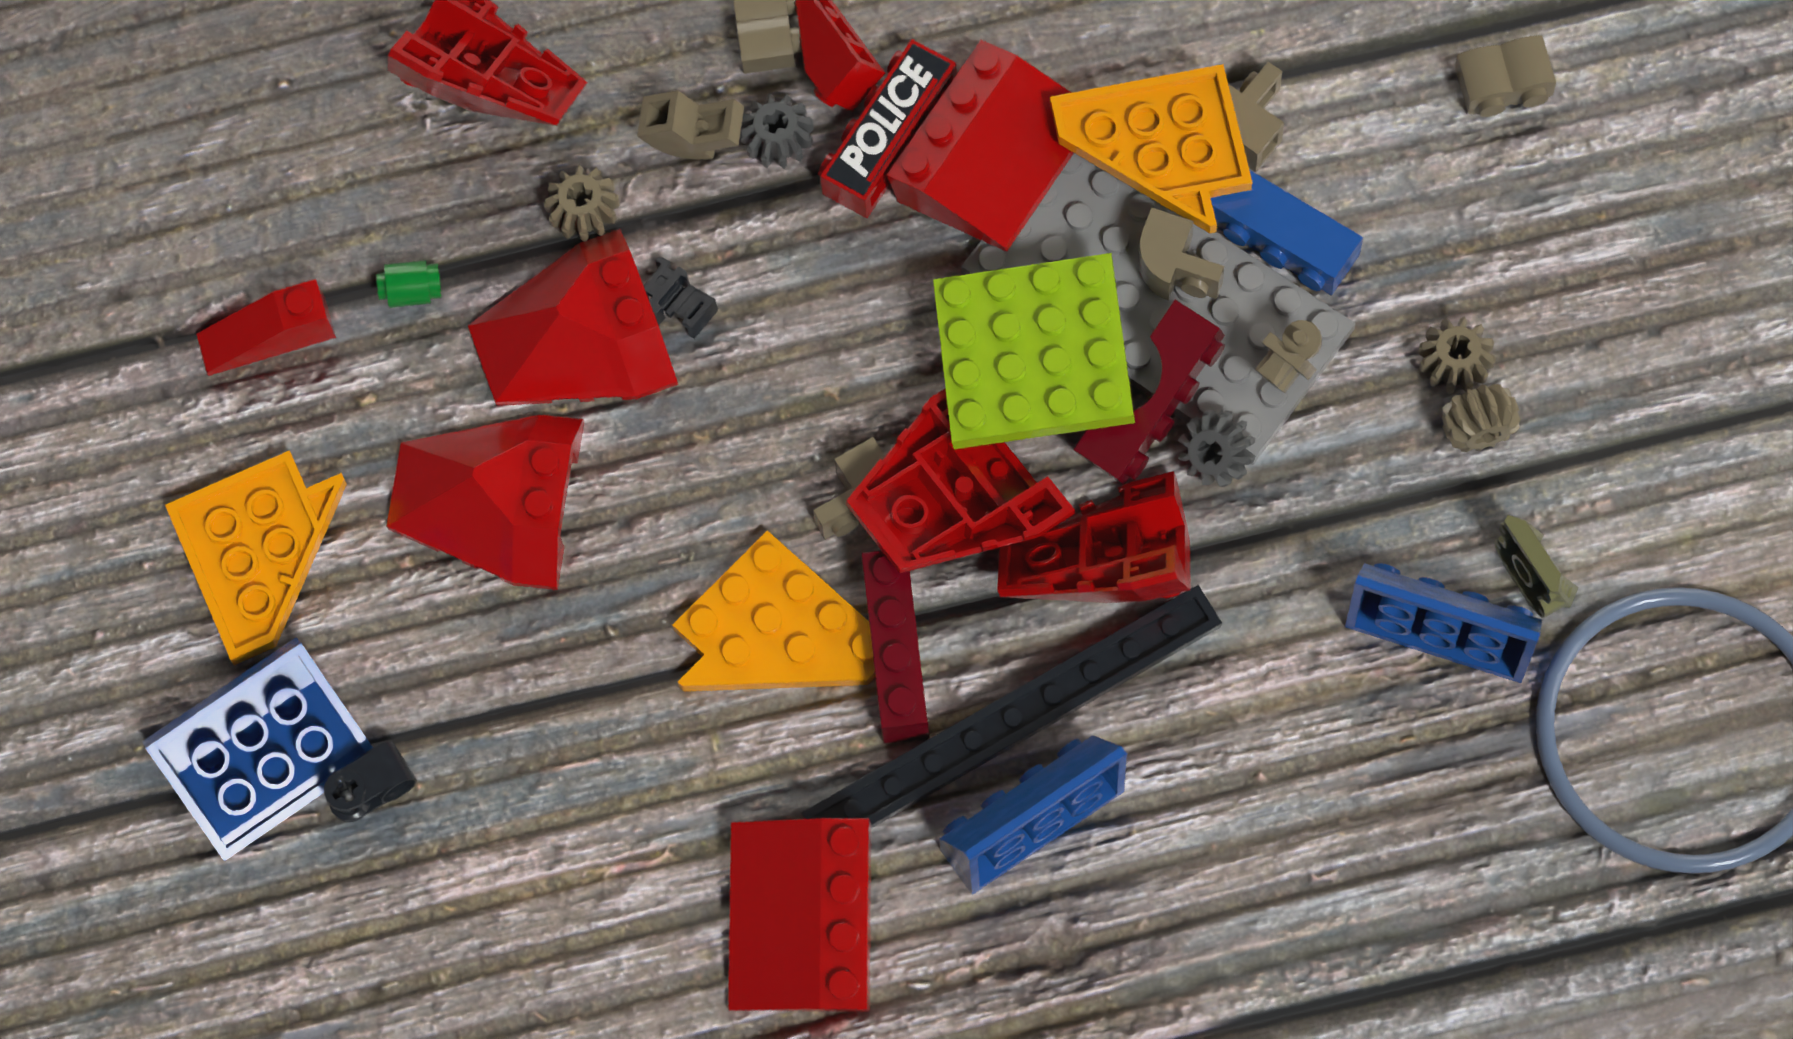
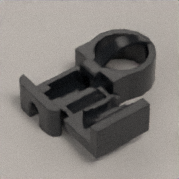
(684, 302)

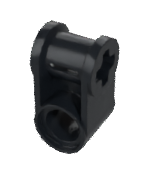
(372, 779)

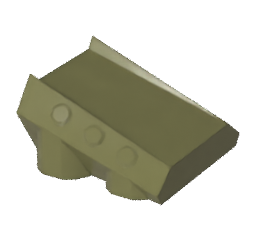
(1533, 567)

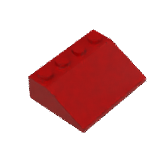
(985, 149)
(800, 915)

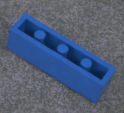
(1288, 233)

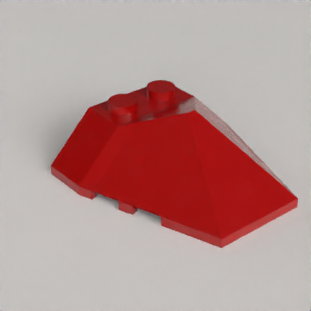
(484, 64)
(575, 332)
(491, 495)
(947, 502)
(1107, 552)

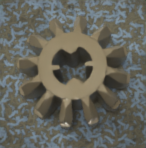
(574, 218)
(1456, 339)
(1481, 418)

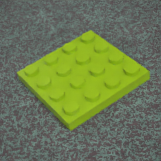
(1033, 351)

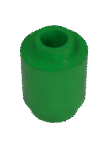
(409, 283)

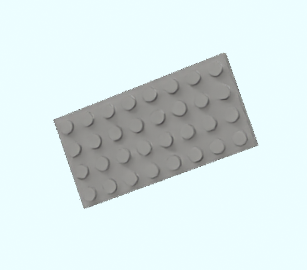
(1099, 214)

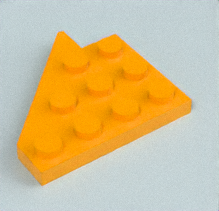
(1161, 136)
(254, 547)
(774, 628)

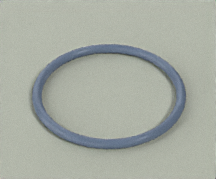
(1547, 742)

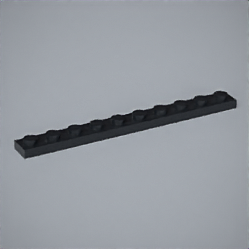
(1023, 712)

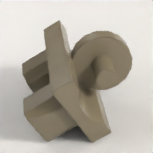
(1289, 357)

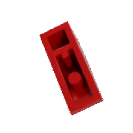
(835, 55)
(268, 328)

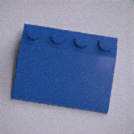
(1443, 621)
(258, 748)
(1035, 811)

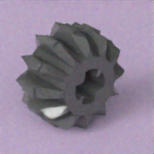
(776, 131)
(1201, 439)

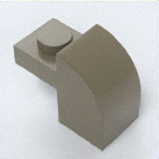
(1258, 128)
(687, 129)
(1166, 261)
(851, 469)

